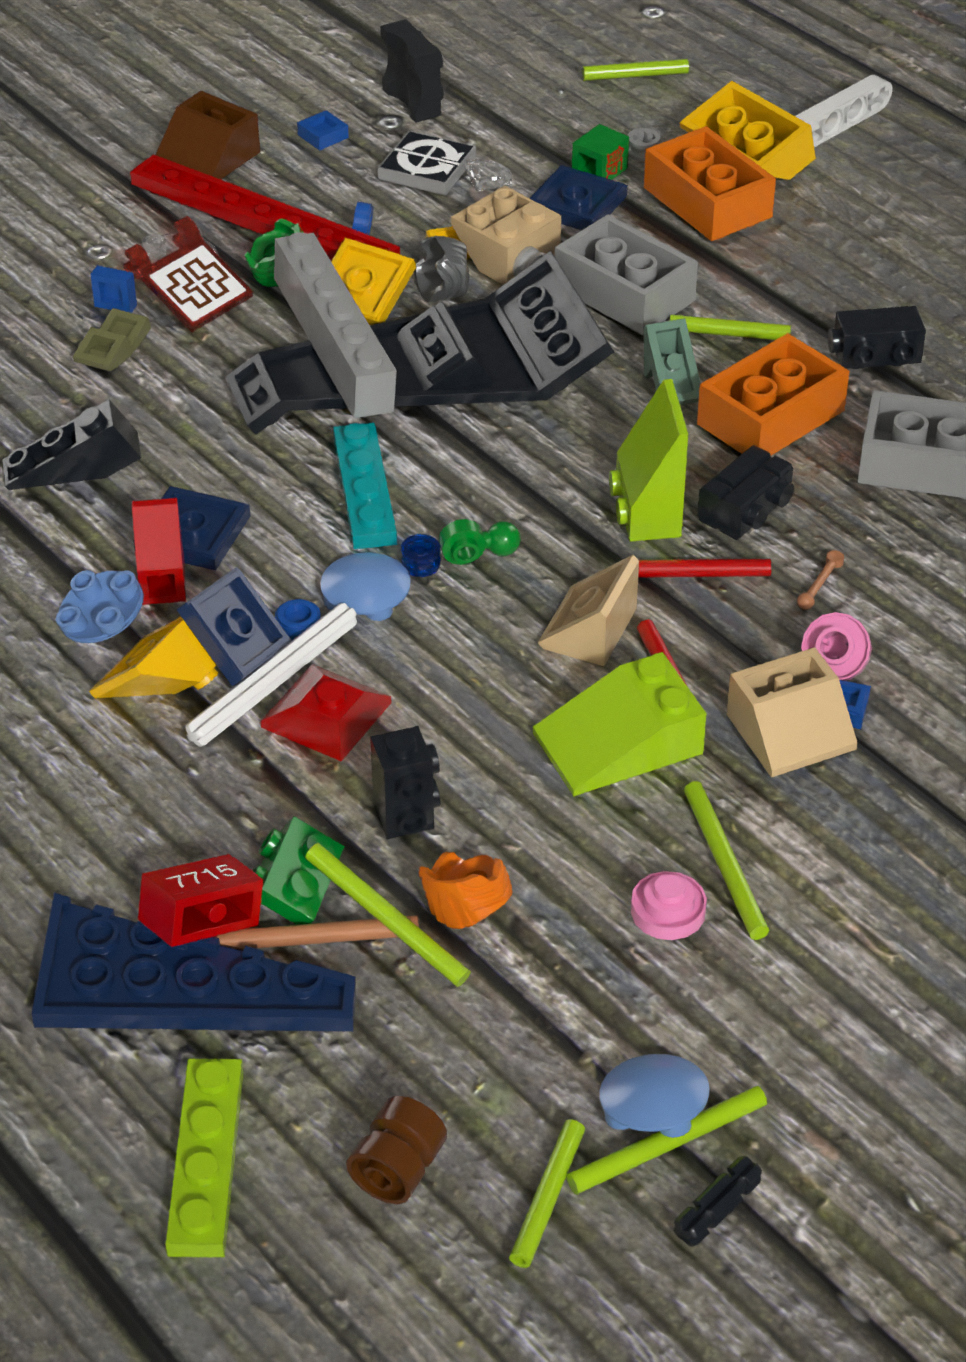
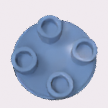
(366, 583)
(99, 605)
(654, 1094)

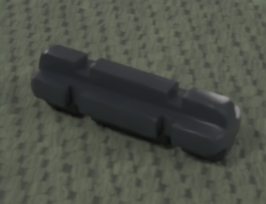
(717, 1200)

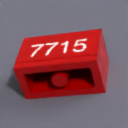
(200, 899)

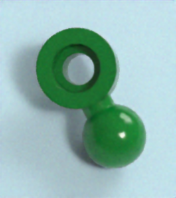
(465, 542)

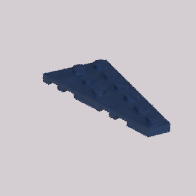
(125, 977)

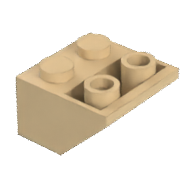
(502, 227)
(791, 712)

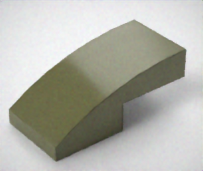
(114, 341)

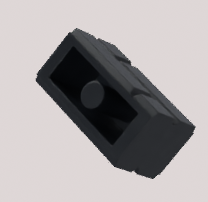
(746, 492)

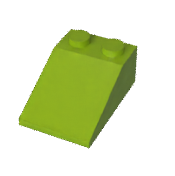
(653, 470)
(624, 726)

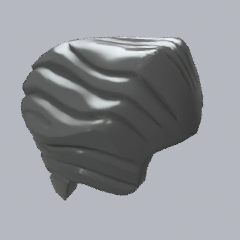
(443, 269)

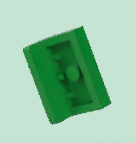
(289, 880)

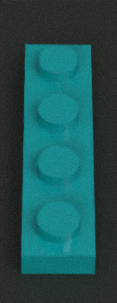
(364, 486)

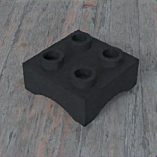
(412, 70)

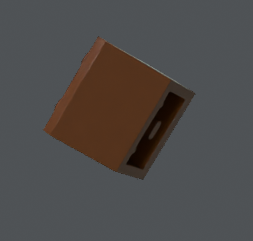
(211, 135)

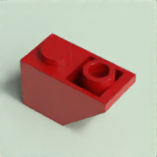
(159, 550)

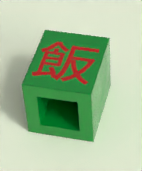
(601, 152)

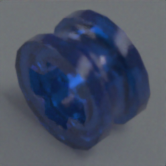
(421, 545)

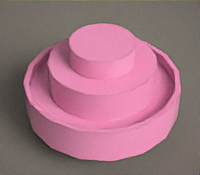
(840, 642)
(668, 905)

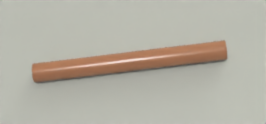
(308, 934)

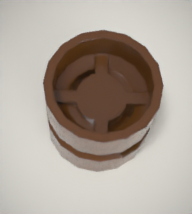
(399, 1148)

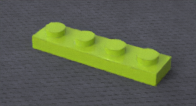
(205, 1159)

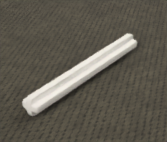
(270, 675)

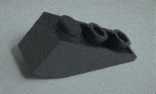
(80, 450)

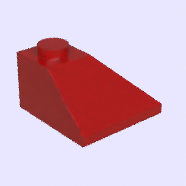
(326, 712)

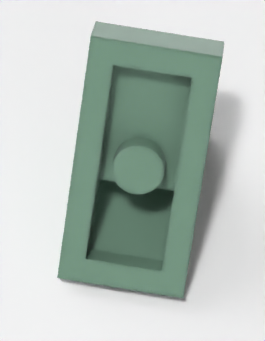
(671, 356)

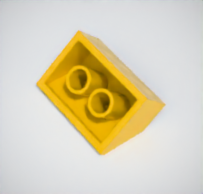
(757, 129)

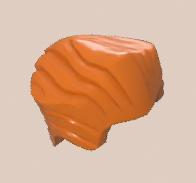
(465, 890)

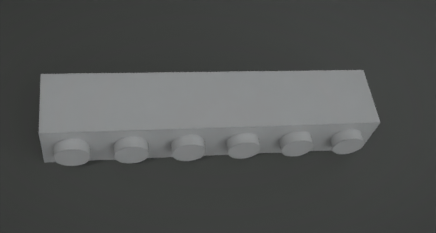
(335, 325)

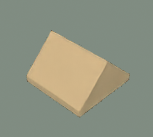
(594, 614)

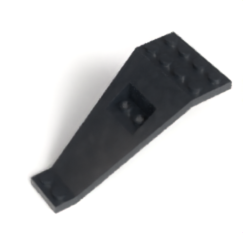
(501, 348)

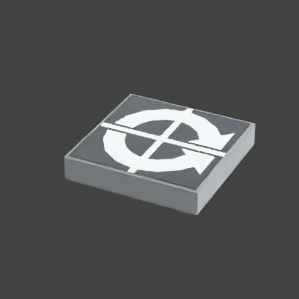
(426, 162)

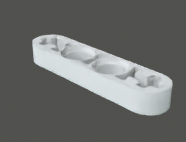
(847, 108)

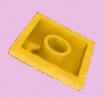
(159, 665)

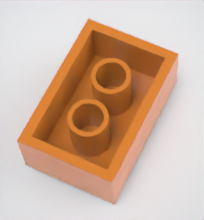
(709, 183)
(773, 396)

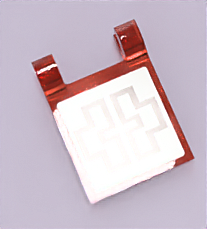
(191, 279)

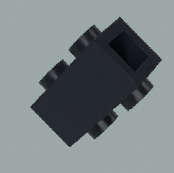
(877, 337)
(404, 781)

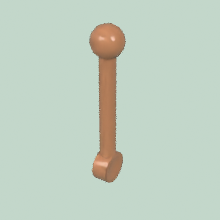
(833, 560)

